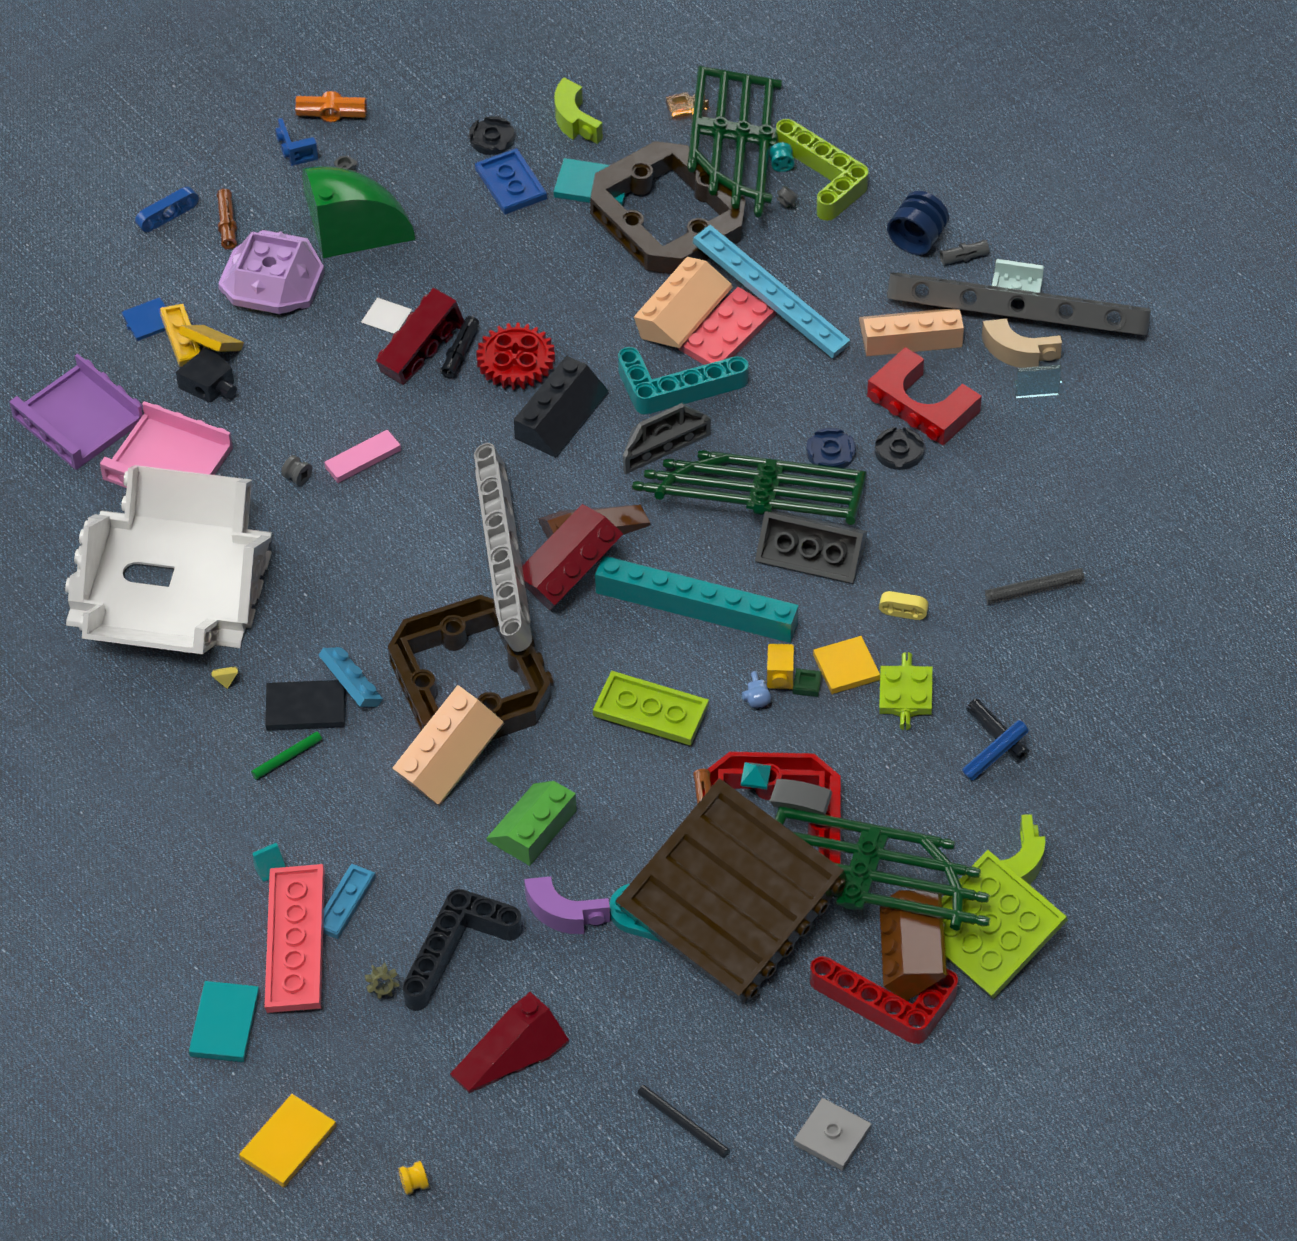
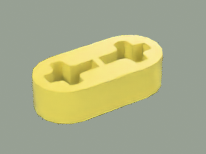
(903, 605)

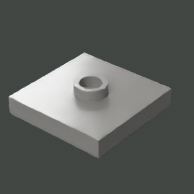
(832, 1134)

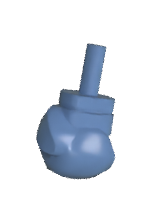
(757, 693)

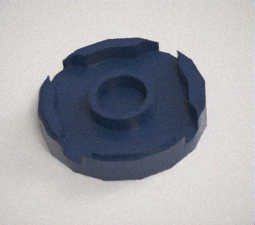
(831, 448)

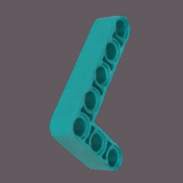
(681, 387)

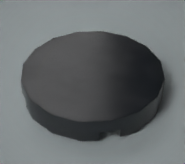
(491, 135)
(899, 448)

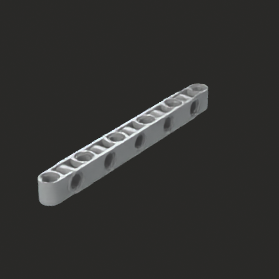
(502, 547)

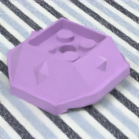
(272, 273)

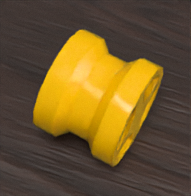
(413, 1177)

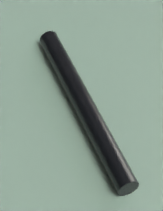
(683, 1121)

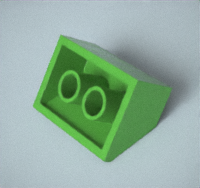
(534, 821)

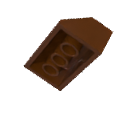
(912, 946)

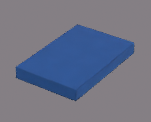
(510, 181)

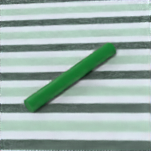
(286, 755)

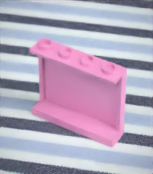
(169, 442)

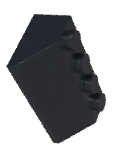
(560, 407)

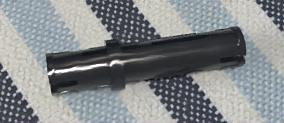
(456, 353)
(995, 727)

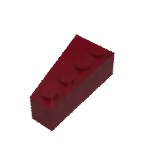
(420, 336)

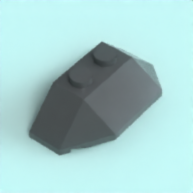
(664, 435)

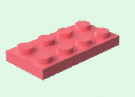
(728, 328)

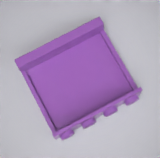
(79, 413)

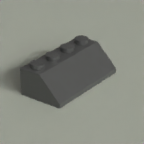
(811, 545)

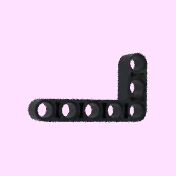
(448, 939)

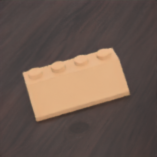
(682, 303)
(912, 330)
(448, 745)

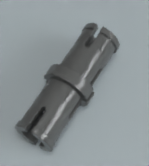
(964, 252)

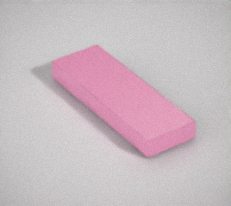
(362, 456)

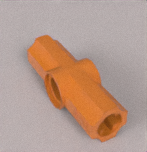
(330, 106)

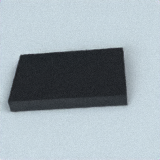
(305, 705)

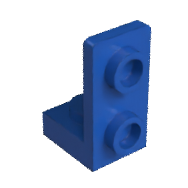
(298, 151)

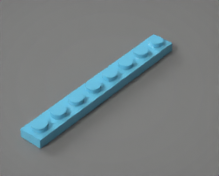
(771, 291)

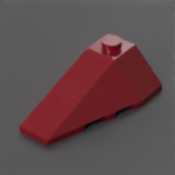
(518, 1039)

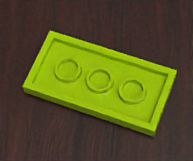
(650, 707)

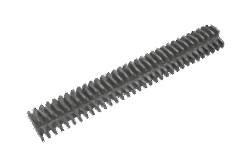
(1034, 585)

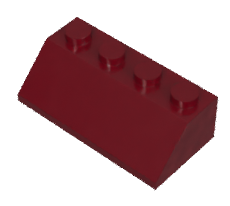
(568, 555)

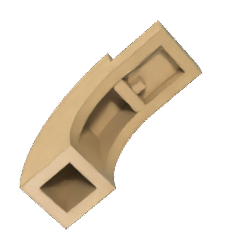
(1016, 349)

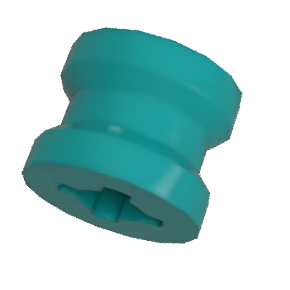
(781, 157)

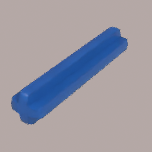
(995, 750)

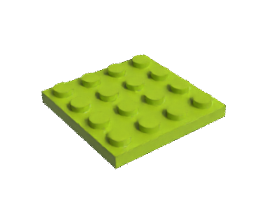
(1018, 926)

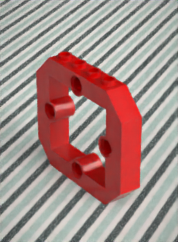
(789, 766)

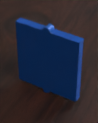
(145, 319)

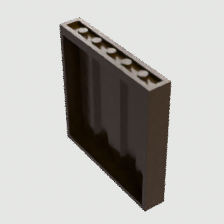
(732, 891)

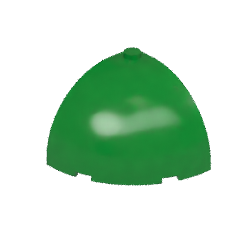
(352, 211)

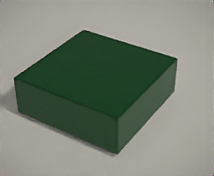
(807, 682)

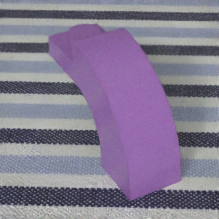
(560, 912)

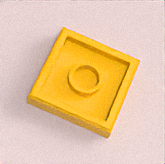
(210, 338)
(846, 664)

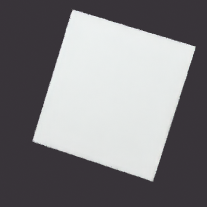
(386, 315)

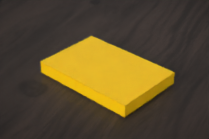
(287, 1140)

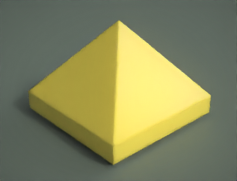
(225, 675)

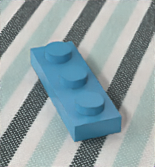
(351, 677)

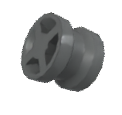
(296, 470)

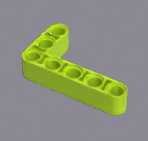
(846, 174)

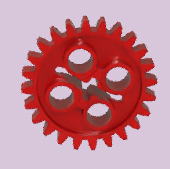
(515, 356)

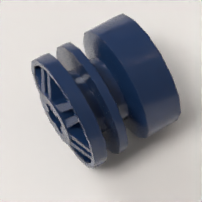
(918, 222)

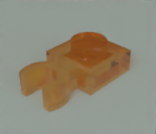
(682, 104)

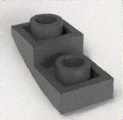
(801, 796)

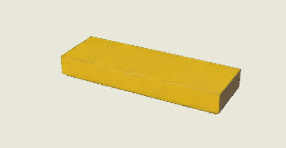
(173, 318)

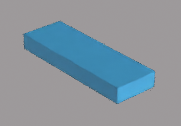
(346, 899)

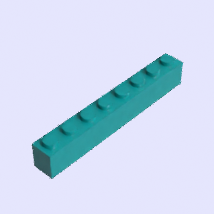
(696, 599)

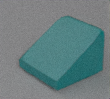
(267, 858)

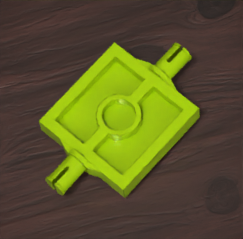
(906, 690)

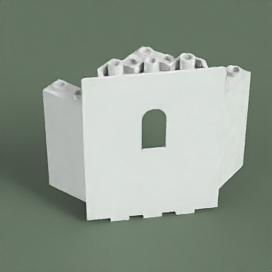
(180, 524)

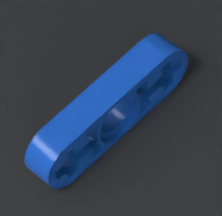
(153, 215)

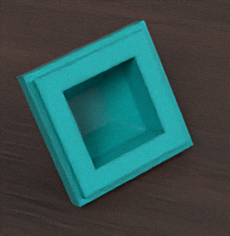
(755, 775)

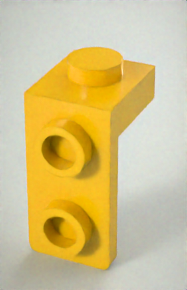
(780, 666)

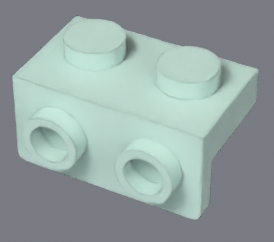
(1018, 276)

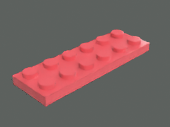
(295, 938)

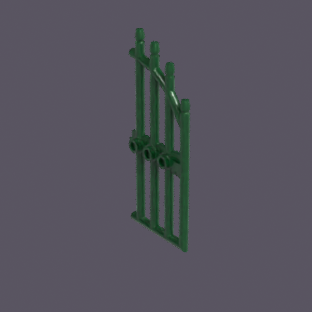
(739, 132)
(764, 487)
(867, 857)

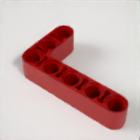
(884, 1000)

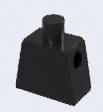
(207, 376)

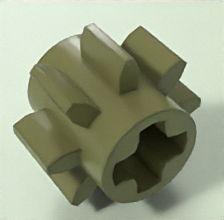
(385, 988)

